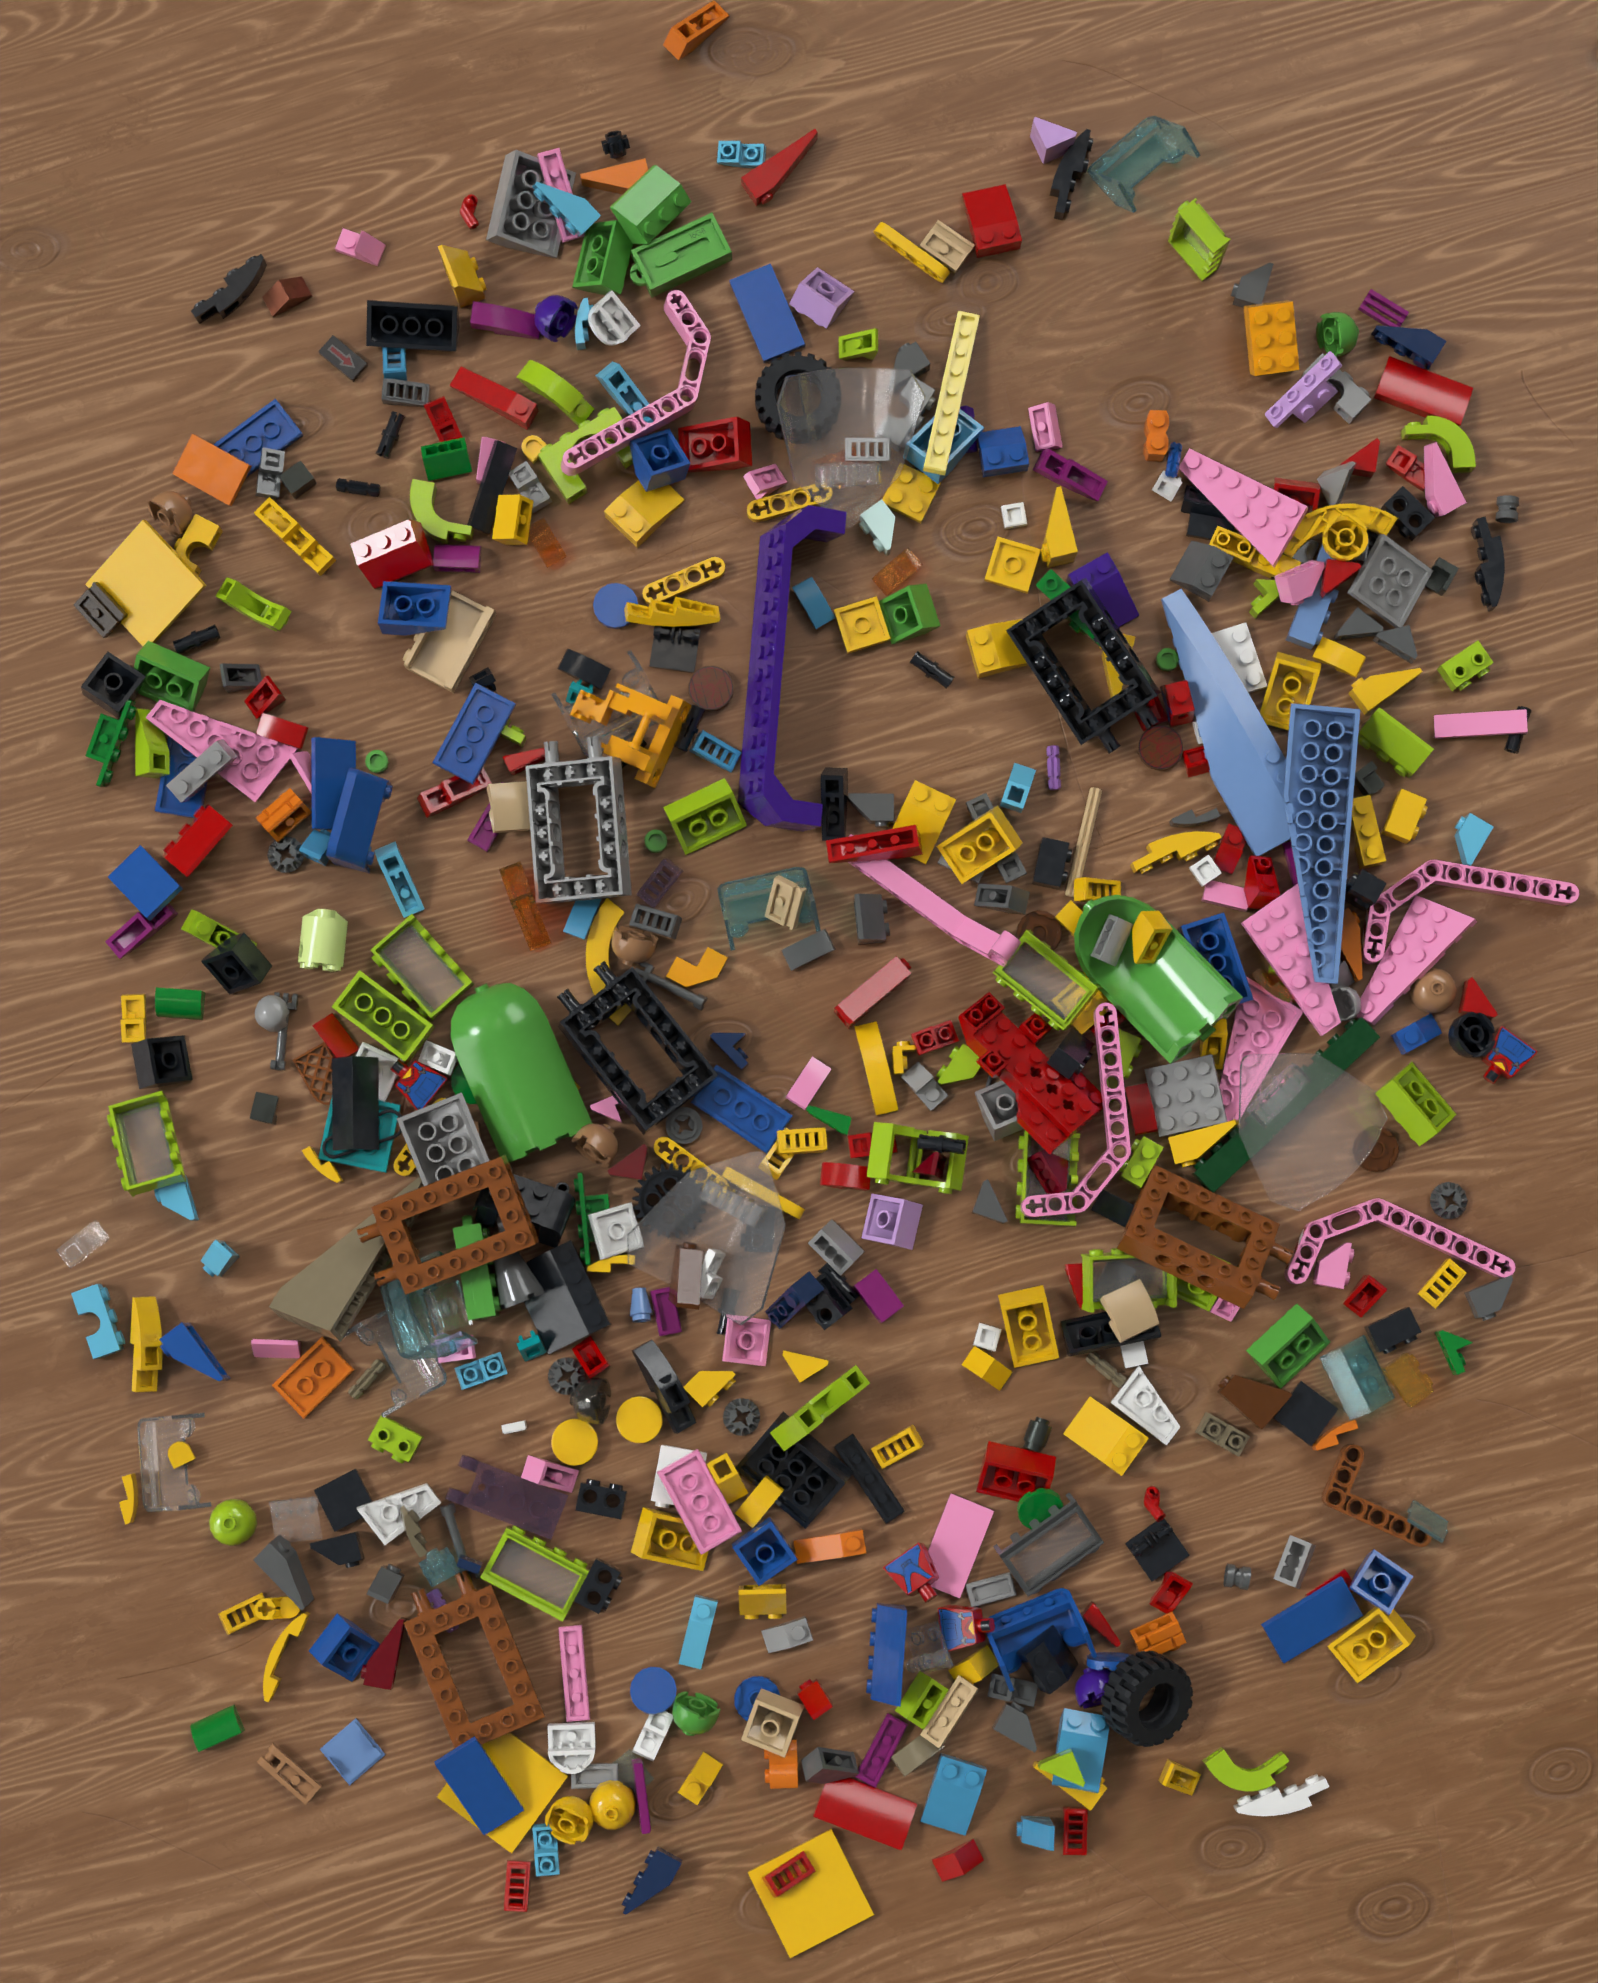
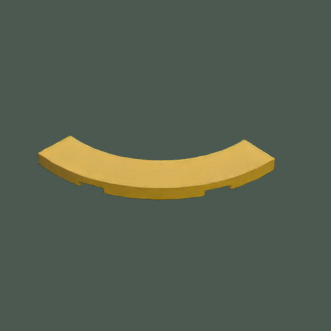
(1316, 521)
(598, 950)

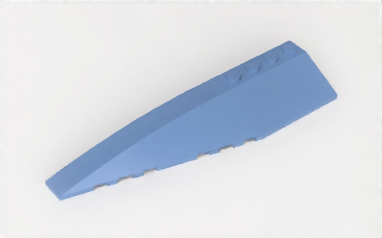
(1236, 740)
(1319, 822)

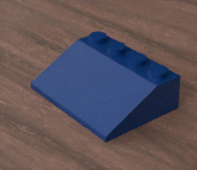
(888, 1653)

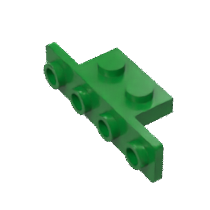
(1052, 586)
(107, 740)
(584, 1207)

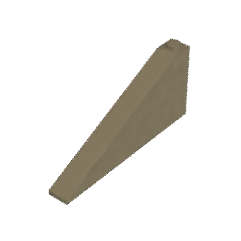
(337, 1283)

